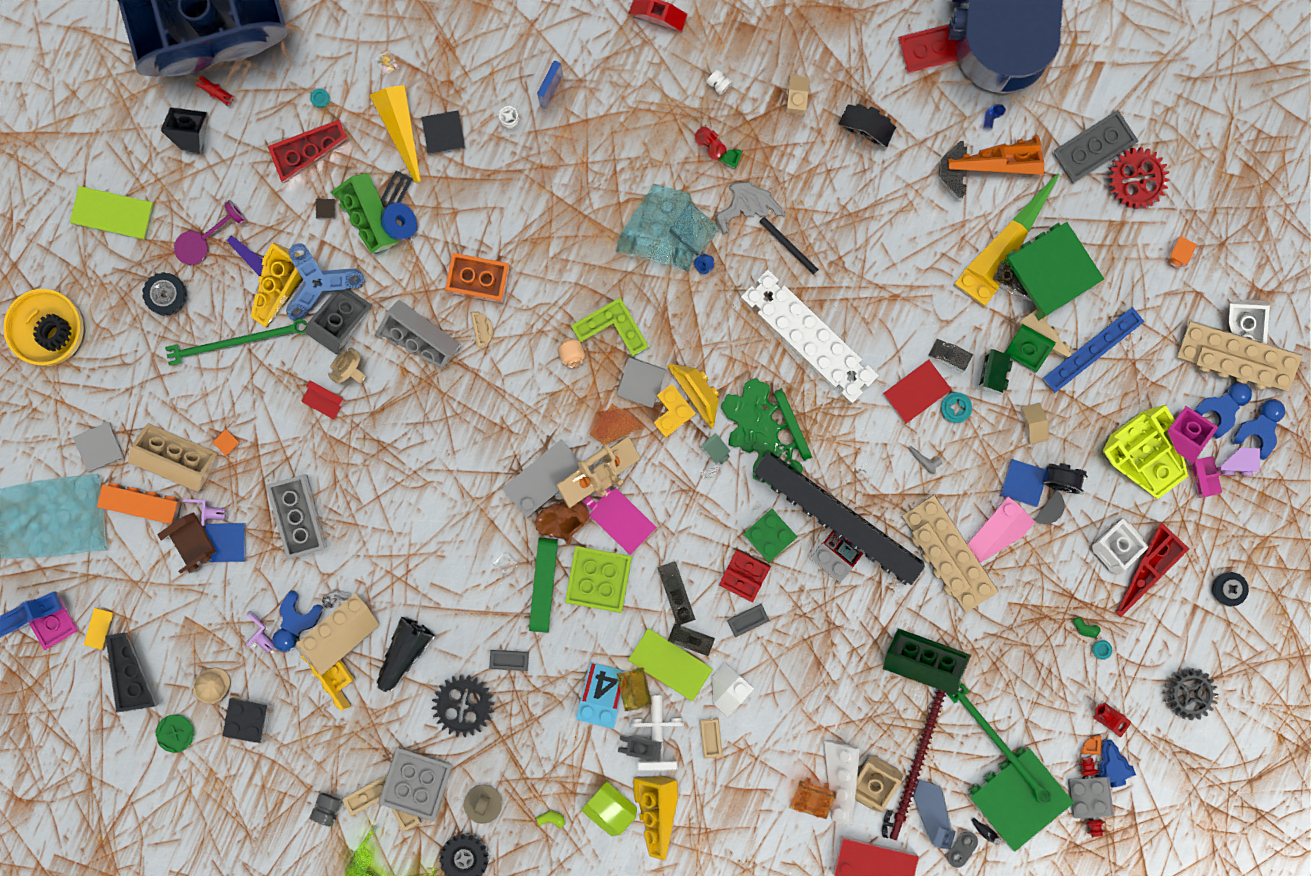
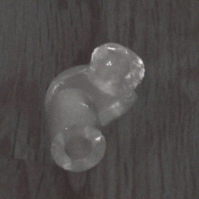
(333, 596)

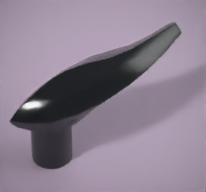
(987, 832)

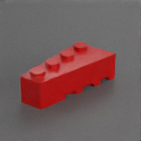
(302, 150)

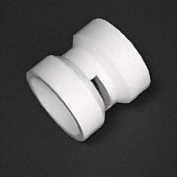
(719, 81)
(506, 114)

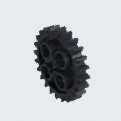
(480, 709)

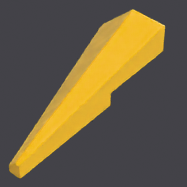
(395, 114)

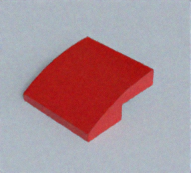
(744, 575)

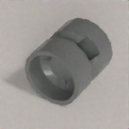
(325, 810)

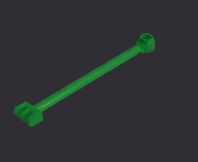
(178, 354)
(961, 696)

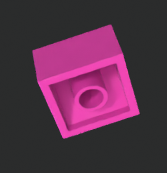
(1191, 433)

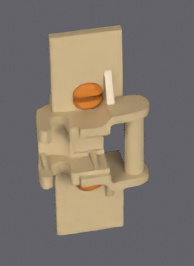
(596, 480)

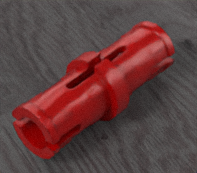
(215, 91)

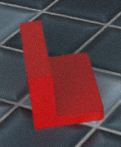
(322, 400)

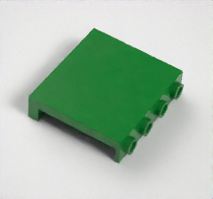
(1054, 268)
(1013, 804)

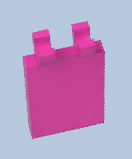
(620, 519)

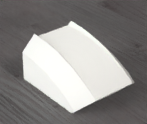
(1120, 546)

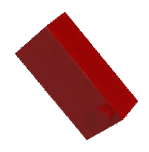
(870, 859)

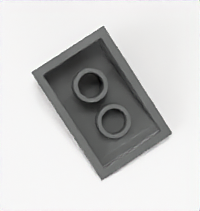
(337, 319)

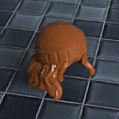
(562, 521)

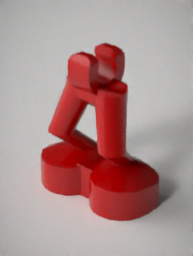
(706, 138)

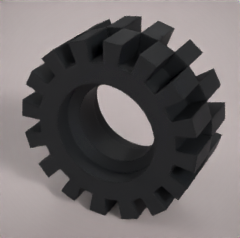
(45, 327)

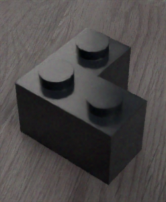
(868, 124)

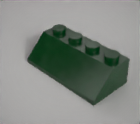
(926, 661)

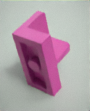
(1206, 477)

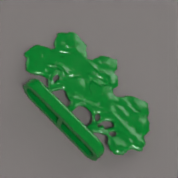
(757, 428)

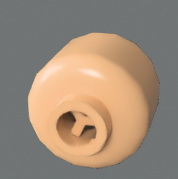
(571, 352)

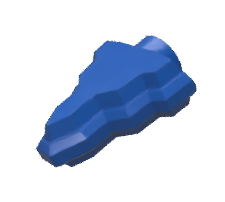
(1114, 765)

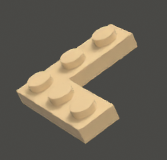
(370, 795)

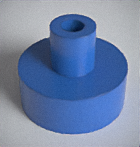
(704, 263)

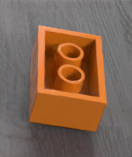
(477, 278)

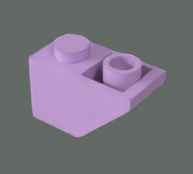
(1241, 460)

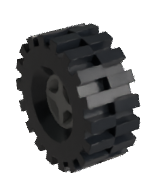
(456, 863)

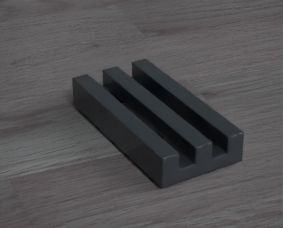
(390, 185)

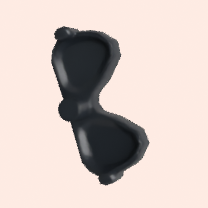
(887, 817)

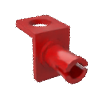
(1111, 719)

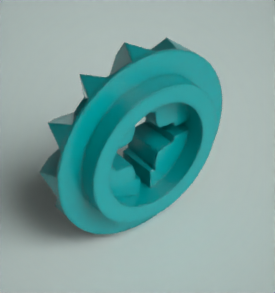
(964, 402)

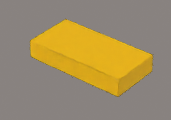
(98, 628)

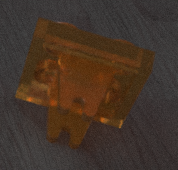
(813, 799)

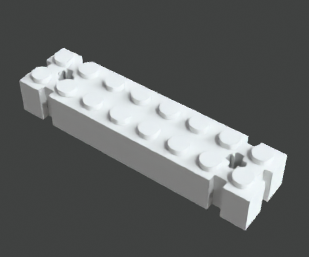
(809, 337)

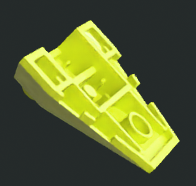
(1146, 452)

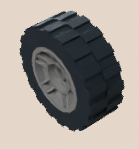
(154, 289)

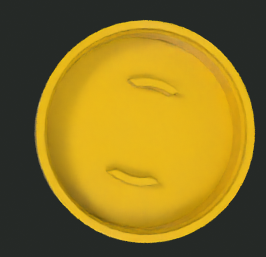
(23, 316)

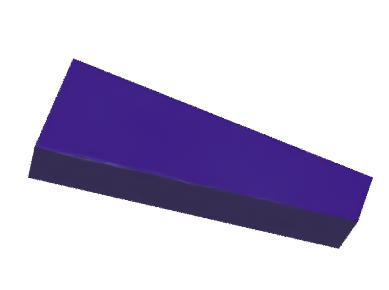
(249, 257)

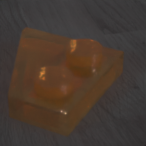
(613, 425)

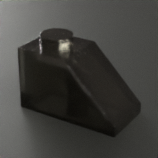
(950, 355)
(691, 639)

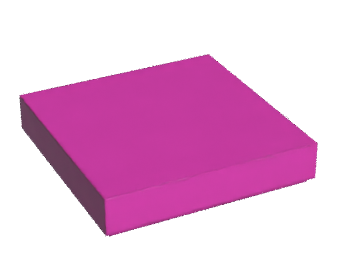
(54, 628)

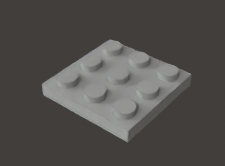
(414, 784)

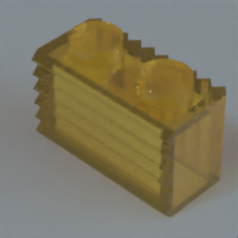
(634, 689)

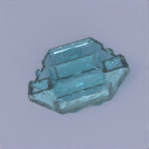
(649, 228)

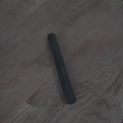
(788, 245)

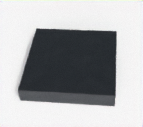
(443, 132)

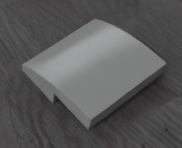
(641, 382)

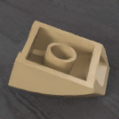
(877, 783)

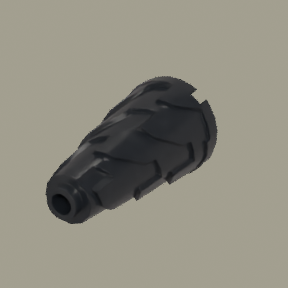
(406, 647)

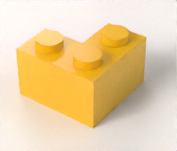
(677, 411)

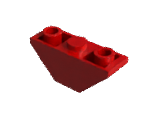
(659, 13)

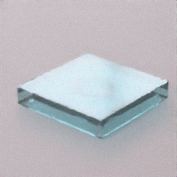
(694, 229)

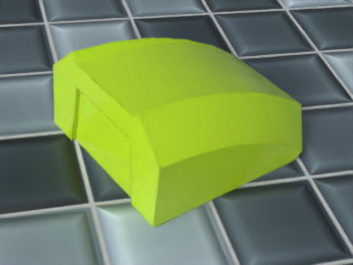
(610, 810)

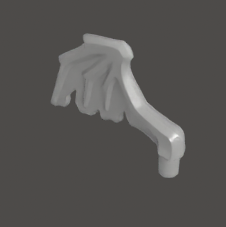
(748, 200)

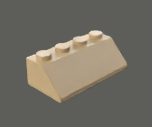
(172, 457)
(337, 634)

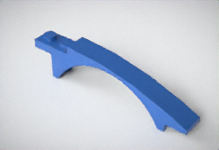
(29, 612)

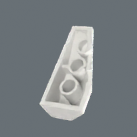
(1250, 319)

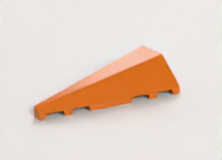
(1016, 158)

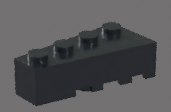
(128, 679)

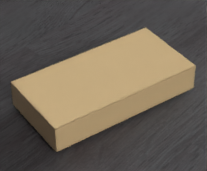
(711, 738)

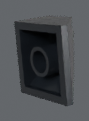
(185, 128)

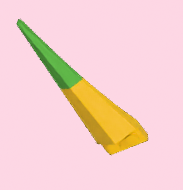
(977, 277)

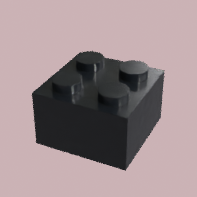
(246, 720)

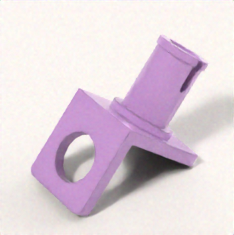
(207, 512)
(258, 636)

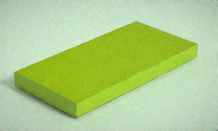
(111, 212)
(670, 664)

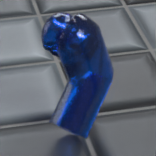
(993, 113)

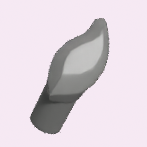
(930, 466)

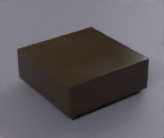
(325, 209)

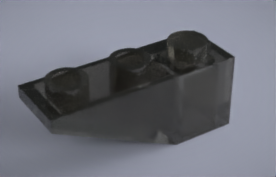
(676, 593)

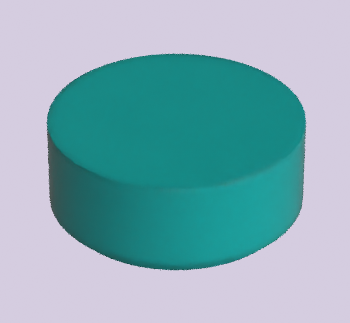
(320, 98)
(1102, 649)

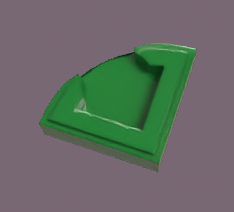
(731, 157)

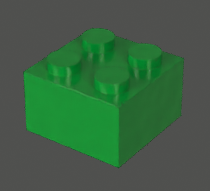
(770, 535)

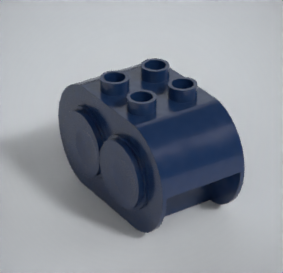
(194, 34)
(1006, 41)

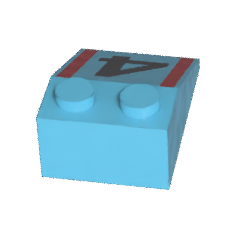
(600, 696)

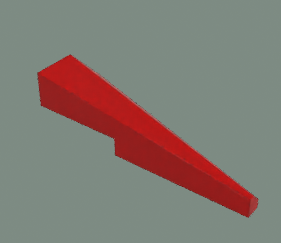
(1160, 557)

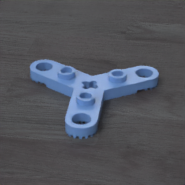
(310, 271)

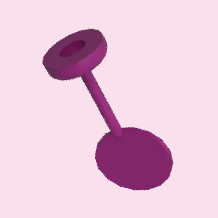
(192, 246)

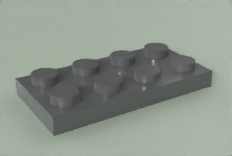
(1095, 146)

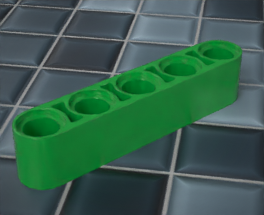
(543, 585)

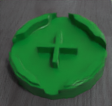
(175, 733)

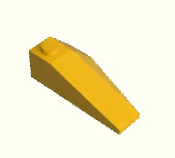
(276, 283)
(658, 805)

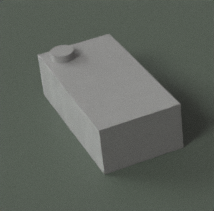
(538, 481)
(296, 516)

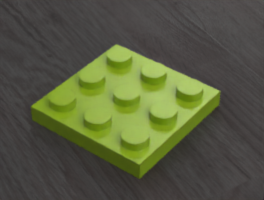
(598, 579)

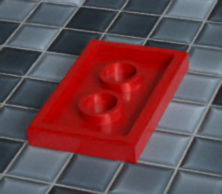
(928, 49)
(917, 391)

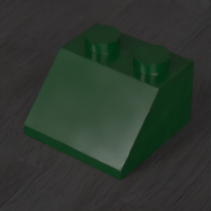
(994, 372)

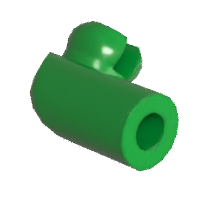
(1086, 630)

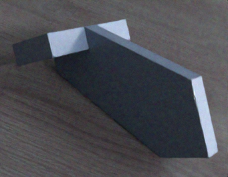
(934, 814)

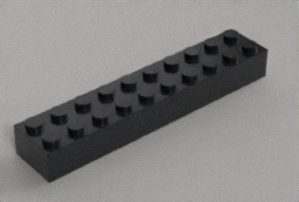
(839, 517)

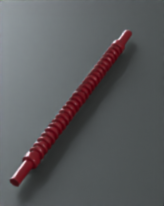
(921, 752)

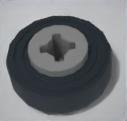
(1224, 588)

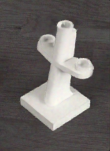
(657, 734)

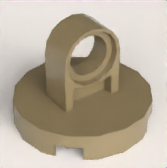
(483, 804)

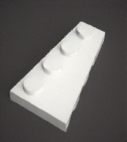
(842, 777)

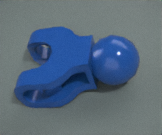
(1226, 406)
(1263, 427)
(293, 623)

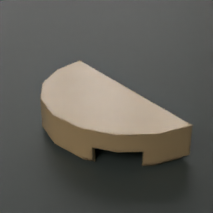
(482, 328)

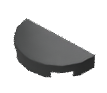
(1052, 509)

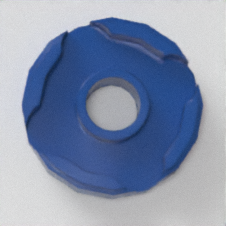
(407, 218)

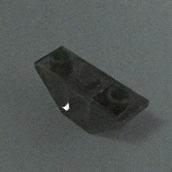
(952, 178)
(1008, 281)

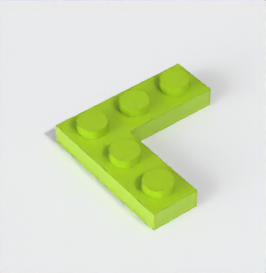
(616, 314)

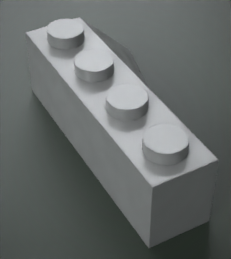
(417, 334)

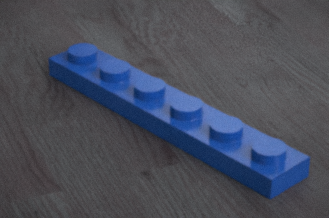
(1093, 349)

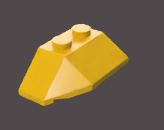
(697, 390)

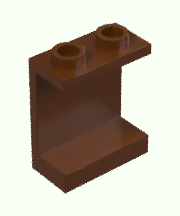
(190, 542)

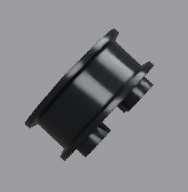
(1064, 479)

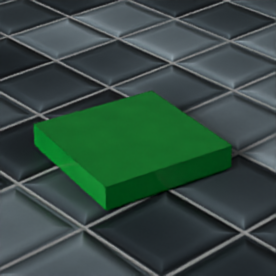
(1030, 347)

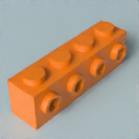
(138, 504)

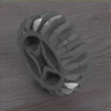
(1196, 687)

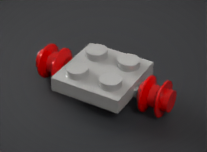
(1092, 797)

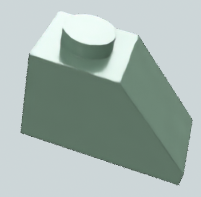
(716, 449)

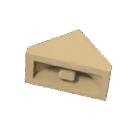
(1035, 423)

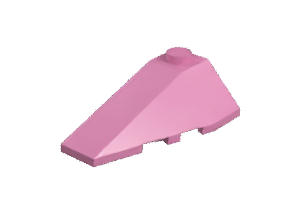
(1000, 530)

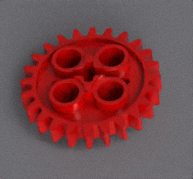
(1135, 161)

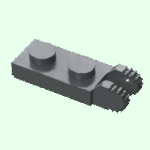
(641, 748)

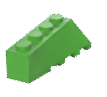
(364, 207)

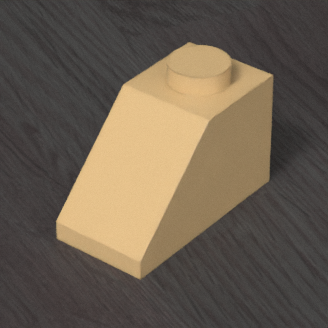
(797, 95)

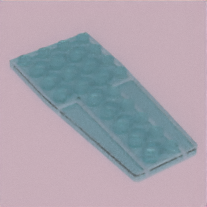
(51, 518)

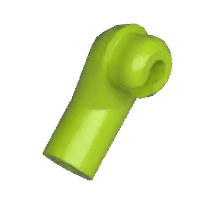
(552, 817)

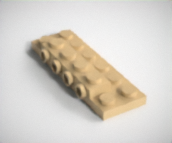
(1239, 357)
(949, 554)

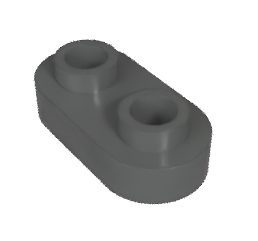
(962, 849)

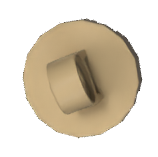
(345, 366)

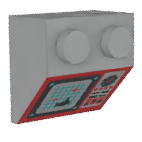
(836, 557)

